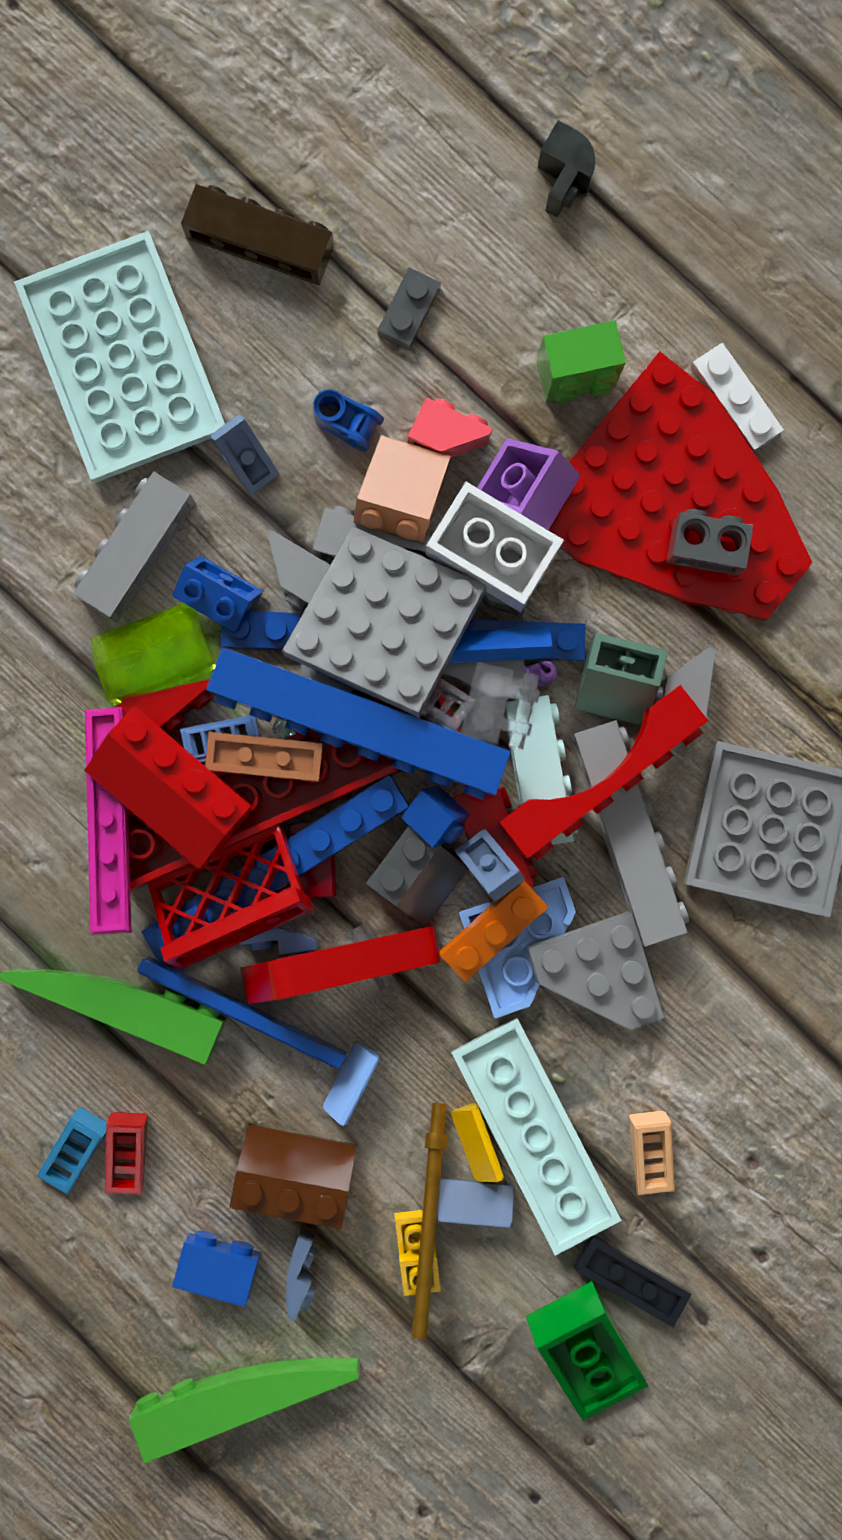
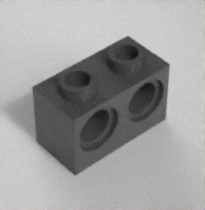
(709, 553)

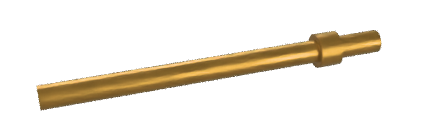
(435, 1142)

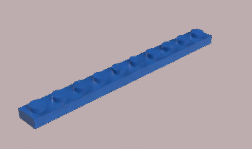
(274, 629)

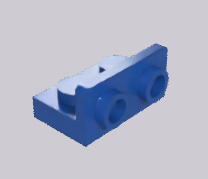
(216, 592)

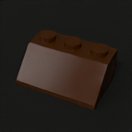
(293, 1176)

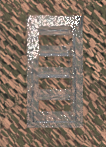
(453, 695)

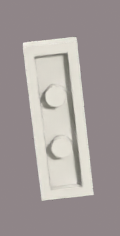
(738, 396)

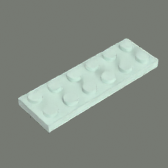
(536, 1136)

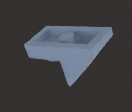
(244, 454)
(489, 865)

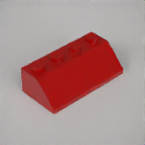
(167, 788)

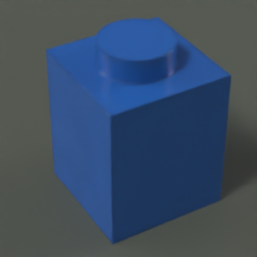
(436, 816)

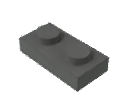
(409, 308)

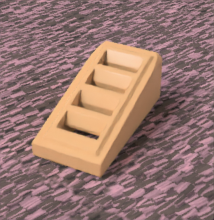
(652, 1128)

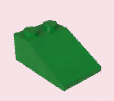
(586, 1351)

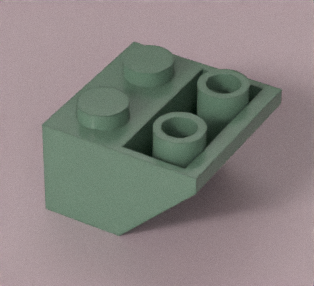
(620, 678)

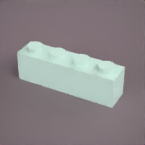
(538, 764)

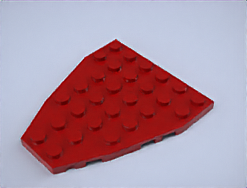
(671, 452)

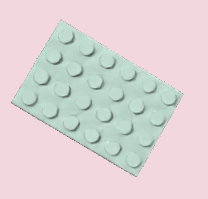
(120, 357)

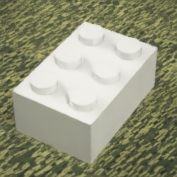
(493, 546)

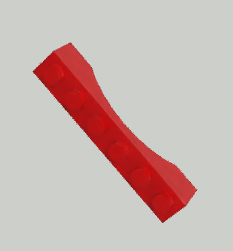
(662, 728)

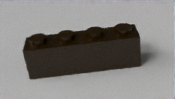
(258, 233)

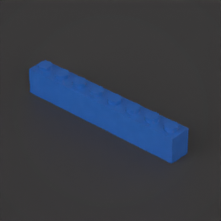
(358, 722)

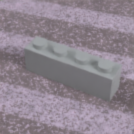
(134, 546)

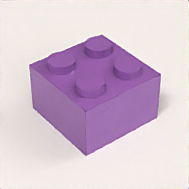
(530, 480)

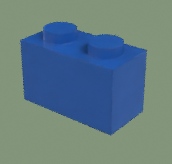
(216, 1268)

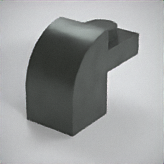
(571, 160)

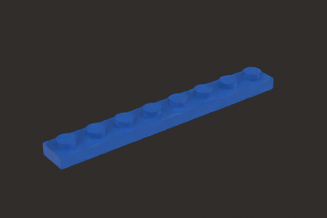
(308, 849)

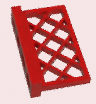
(234, 927)

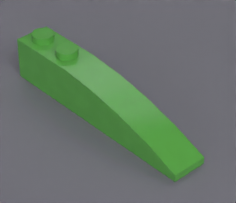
(133, 1008)
(229, 1400)

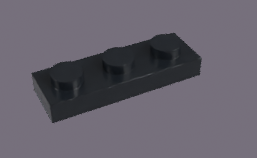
(632, 1280)

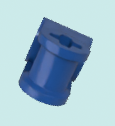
(348, 419)

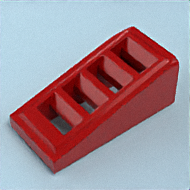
(128, 1129)

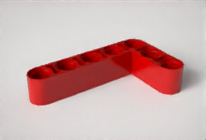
(340, 965)

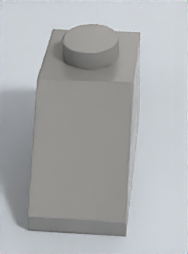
(296, 570)
(694, 678)

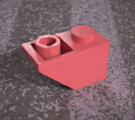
(448, 431)

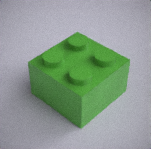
(580, 362)

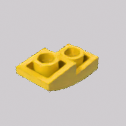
(408, 1238)

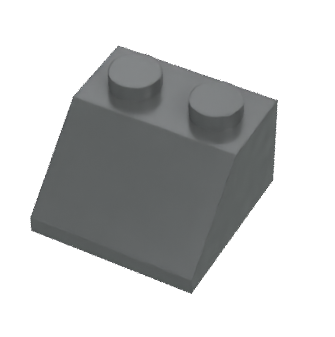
(417, 876)

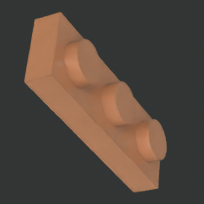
(264, 756)

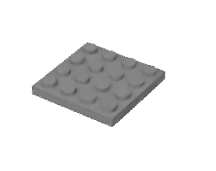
(385, 621)
(768, 830)

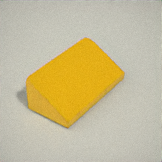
(477, 1143)

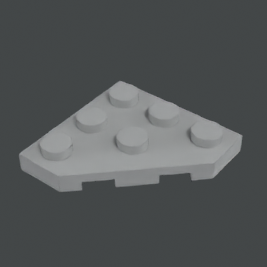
(600, 970)

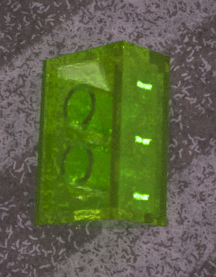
(152, 653)

